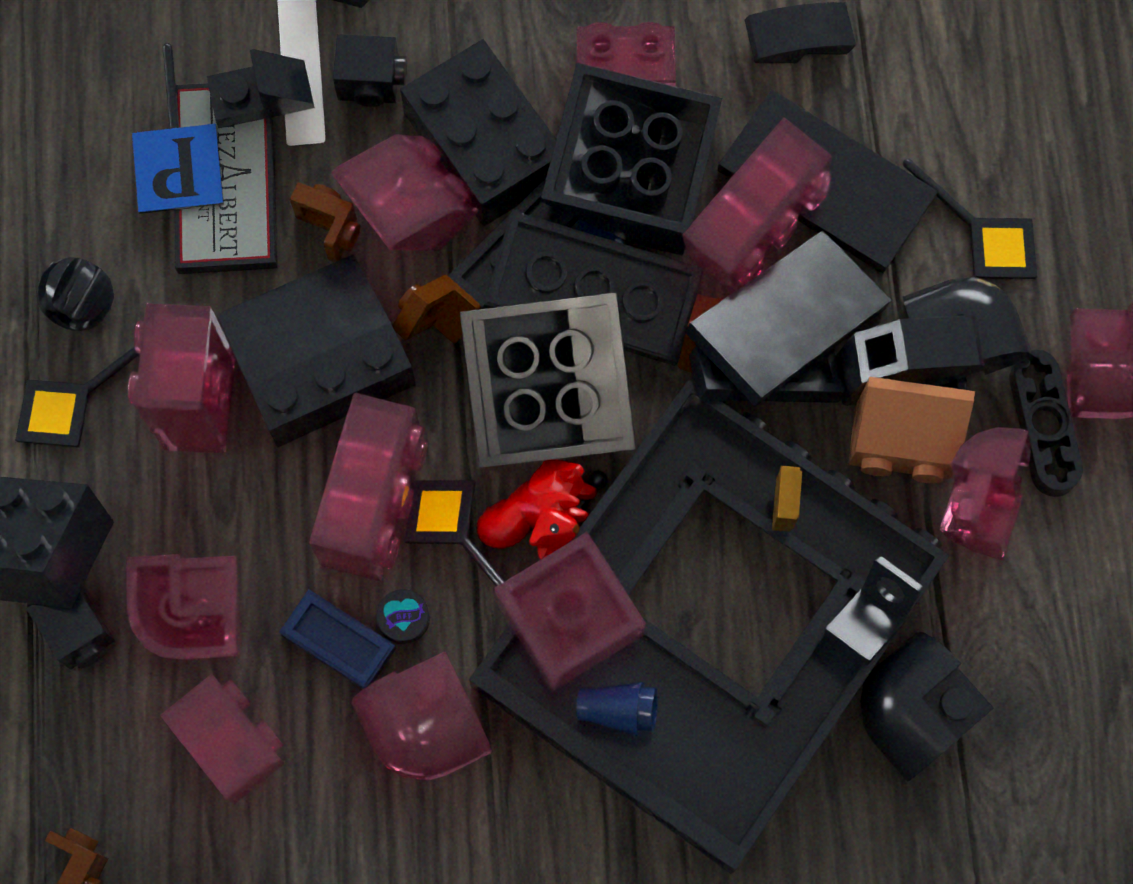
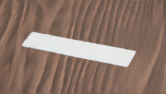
(300, 41)

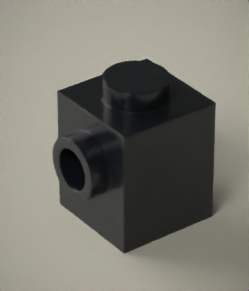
(368, 69)

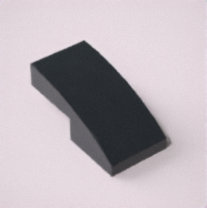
(798, 30)

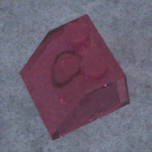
(407, 193)

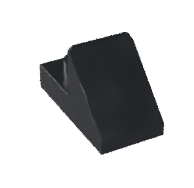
(265, 90)

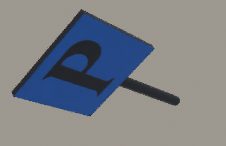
(176, 164)

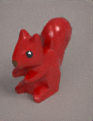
(540, 503)

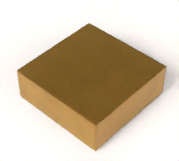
(787, 498)

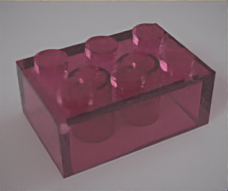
(759, 206)
(183, 377)
(369, 488)

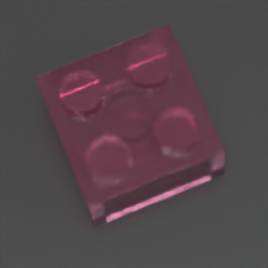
(569, 611)

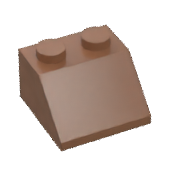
(909, 429)

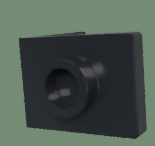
(874, 613)

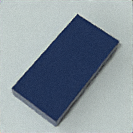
(337, 640)

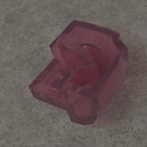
(1101, 363)
(986, 490)
(185, 606)
(421, 721)

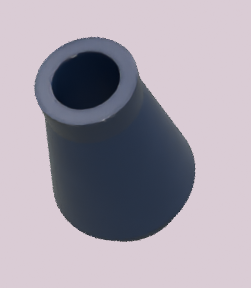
(620, 707)

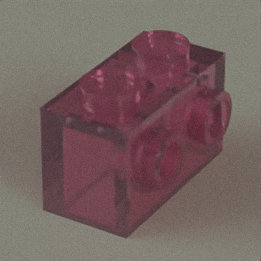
(637, 50)
(223, 738)

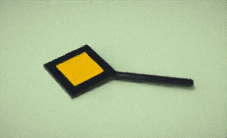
(999, 245)
(56, 410)
(443, 516)

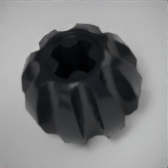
(74, 294)

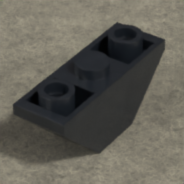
(910, 352)

